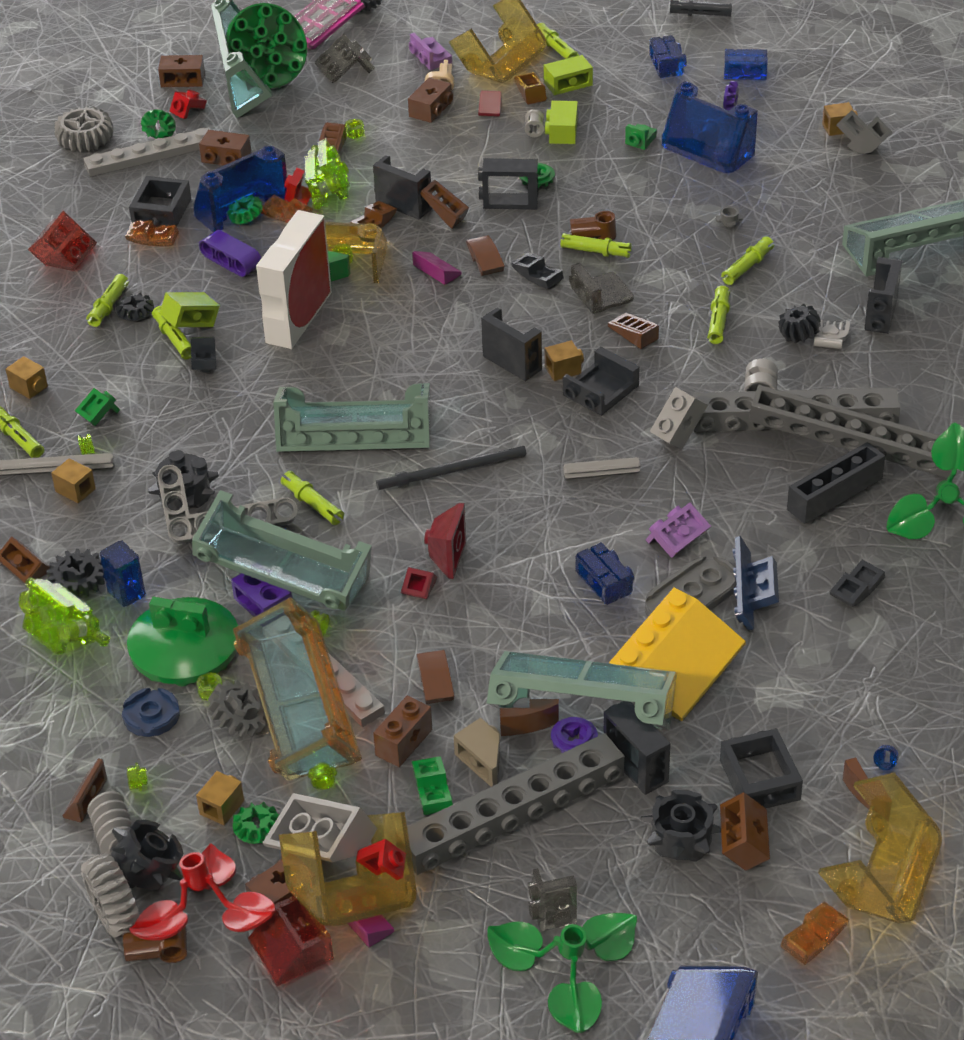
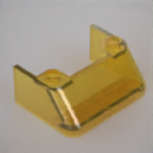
(521, 44)
(362, 238)
(901, 858)
(353, 896)

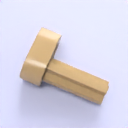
(443, 74)

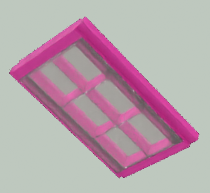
(324, 17)

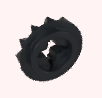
(126, 311)

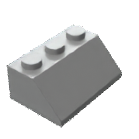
(339, 826)

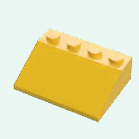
(686, 640)

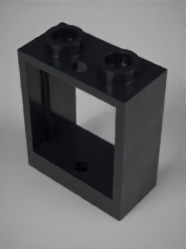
(510, 168)
(160, 188)
(643, 747)
(782, 788)

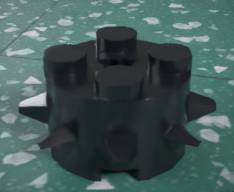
(194, 475)
(682, 825)
(147, 855)

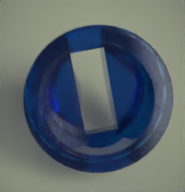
(880, 754)

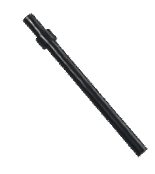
(403, 478)

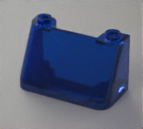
(708, 132)
(256, 174)
(705, 1003)

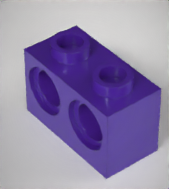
(257, 595)

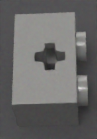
(678, 418)

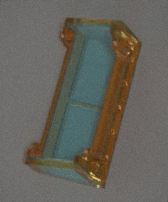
(297, 690)

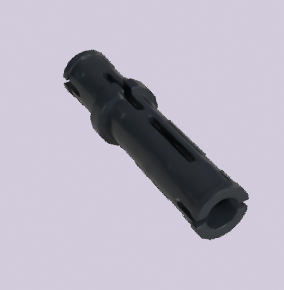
(700, 8)

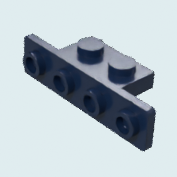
(755, 583)

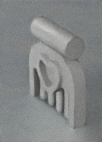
(830, 335)

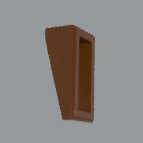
(531, 88)
(335, 134)
(457, 209)
(639, 332)

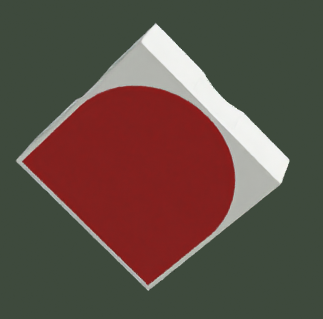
(294, 279)

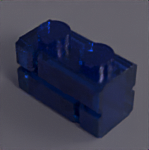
(667, 56)
(745, 64)
(122, 573)
(604, 573)

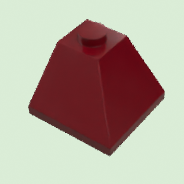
(447, 539)

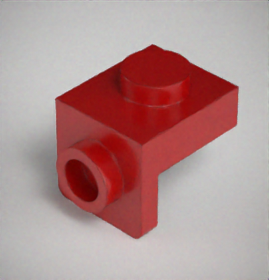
(183, 101)
(295, 189)
(383, 858)

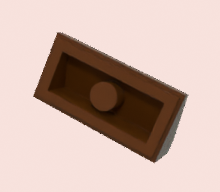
(22, 560)
(86, 792)

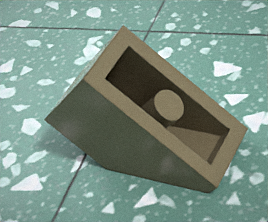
(480, 749)

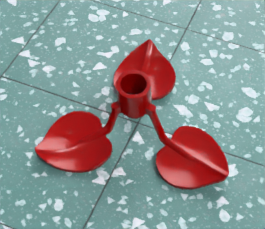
(204, 871)

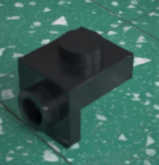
(203, 354)

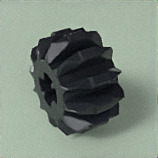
(799, 323)

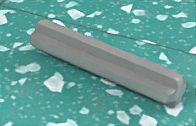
(601, 467)

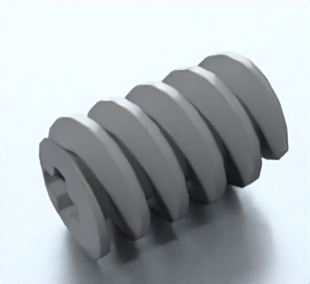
(105, 813)

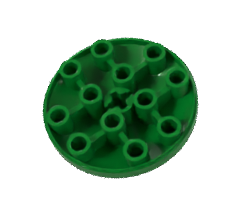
(269, 42)
(182, 640)

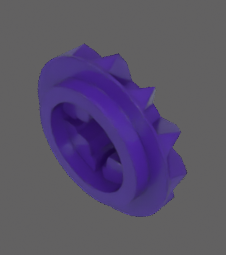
(731, 95)
(569, 728)

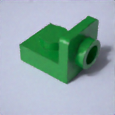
(639, 135)
(96, 406)

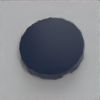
(150, 712)

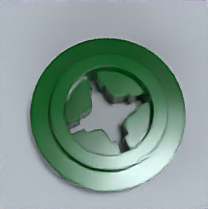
(166, 123)
(547, 175)
(239, 215)
(244, 826)

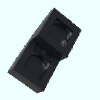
(535, 270)
(858, 584)

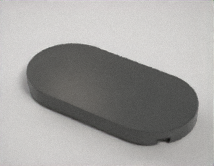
(708, 582)

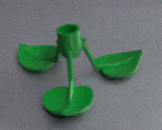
(911, 514)
(569, 1004)

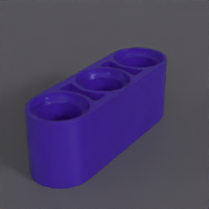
(230, 253)

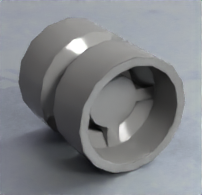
(760, 372)

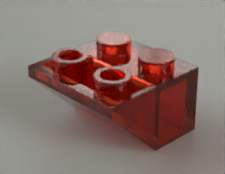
(62, 244)
(291, 942)

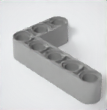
(192, 521)

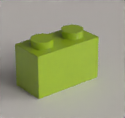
(568, 75)
(562, 122)
(189, 309)

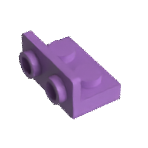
(428, 51)
(679, 529)

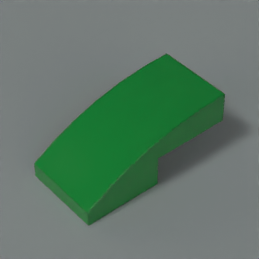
(432, 785)

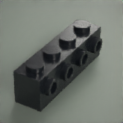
(835, 482)

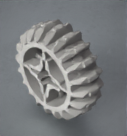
(83, 129)
(109, 894)

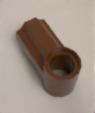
(598, 227)
(168, 950)

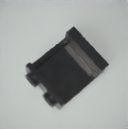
(401, 188)
(884, 296)
(510, 348)
(603, 382)

